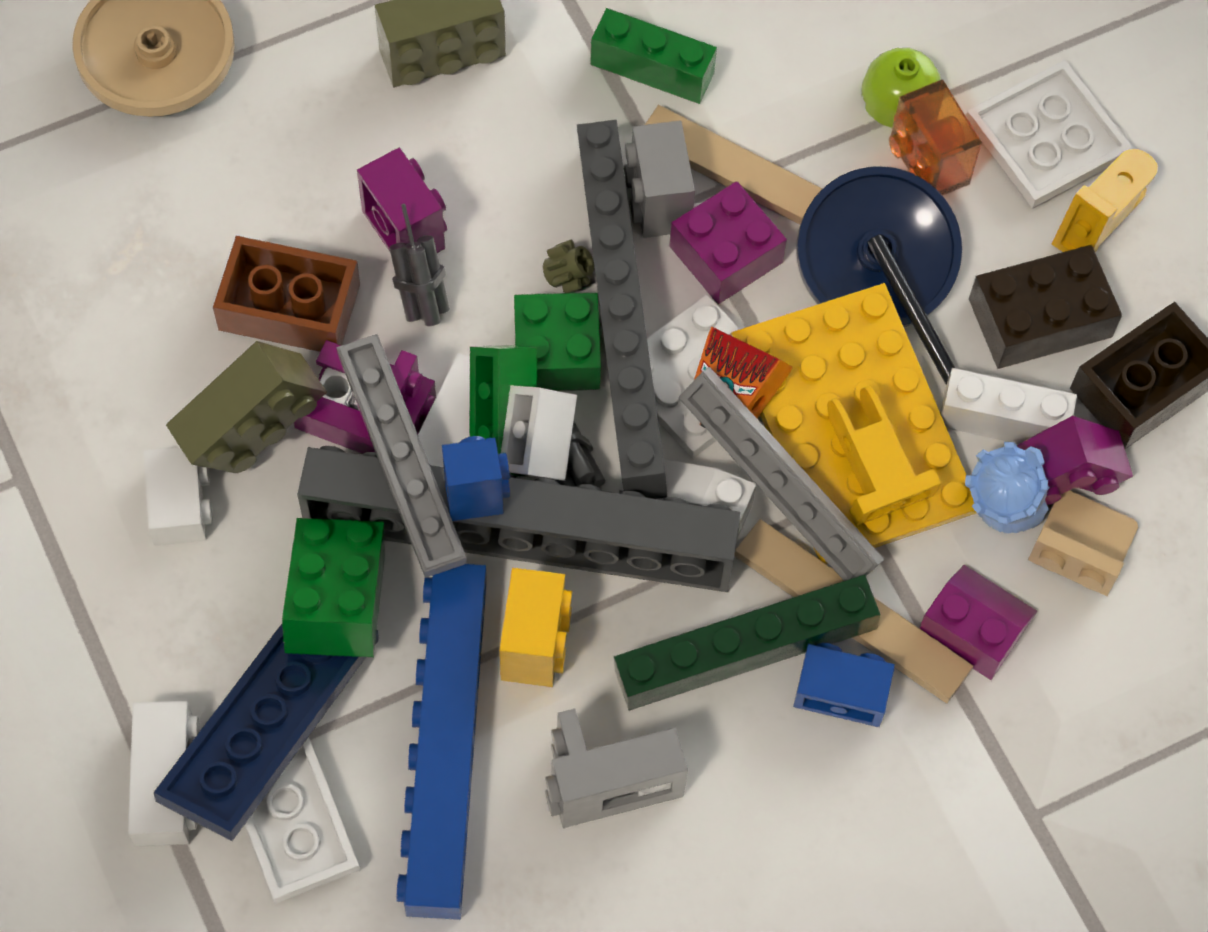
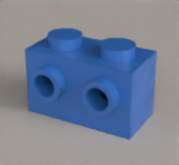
(475, 478)
(844, 684)

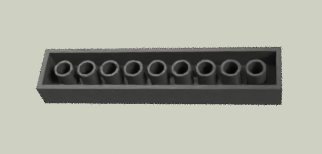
(545, 523)

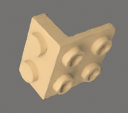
(1084, 542)

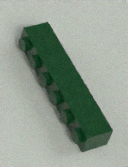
(746, 642)

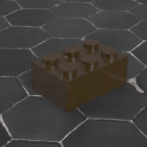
(1044, 306)
(1146, 375)

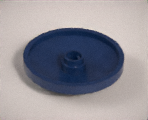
(872, 202)

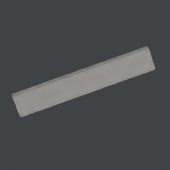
(401, 456)
(780, 476)

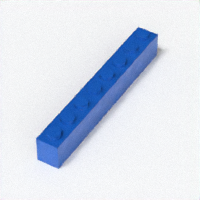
(444, 745)

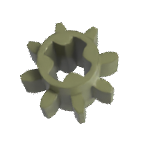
(568, 266)

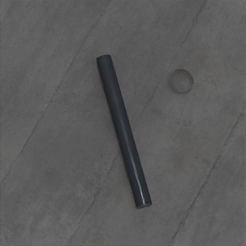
(911, 306)

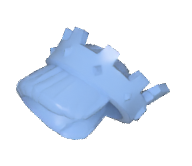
(1009, 488)

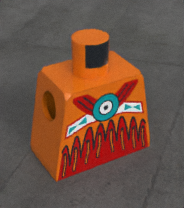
(744, 369)

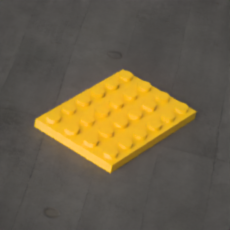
(833, 356)

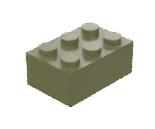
(438, 36)
(246, 408)

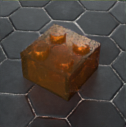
(935, 138)

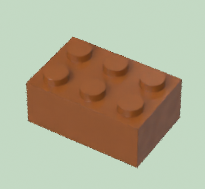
(286, 294)

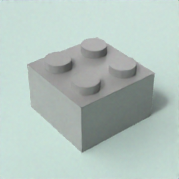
(658, 176)

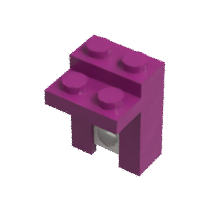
(340, 419)

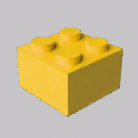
(535, 627)

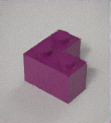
(1081, 457)

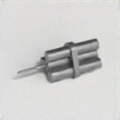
(419, 278)

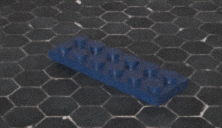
(254, 736)

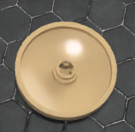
(153, 53)

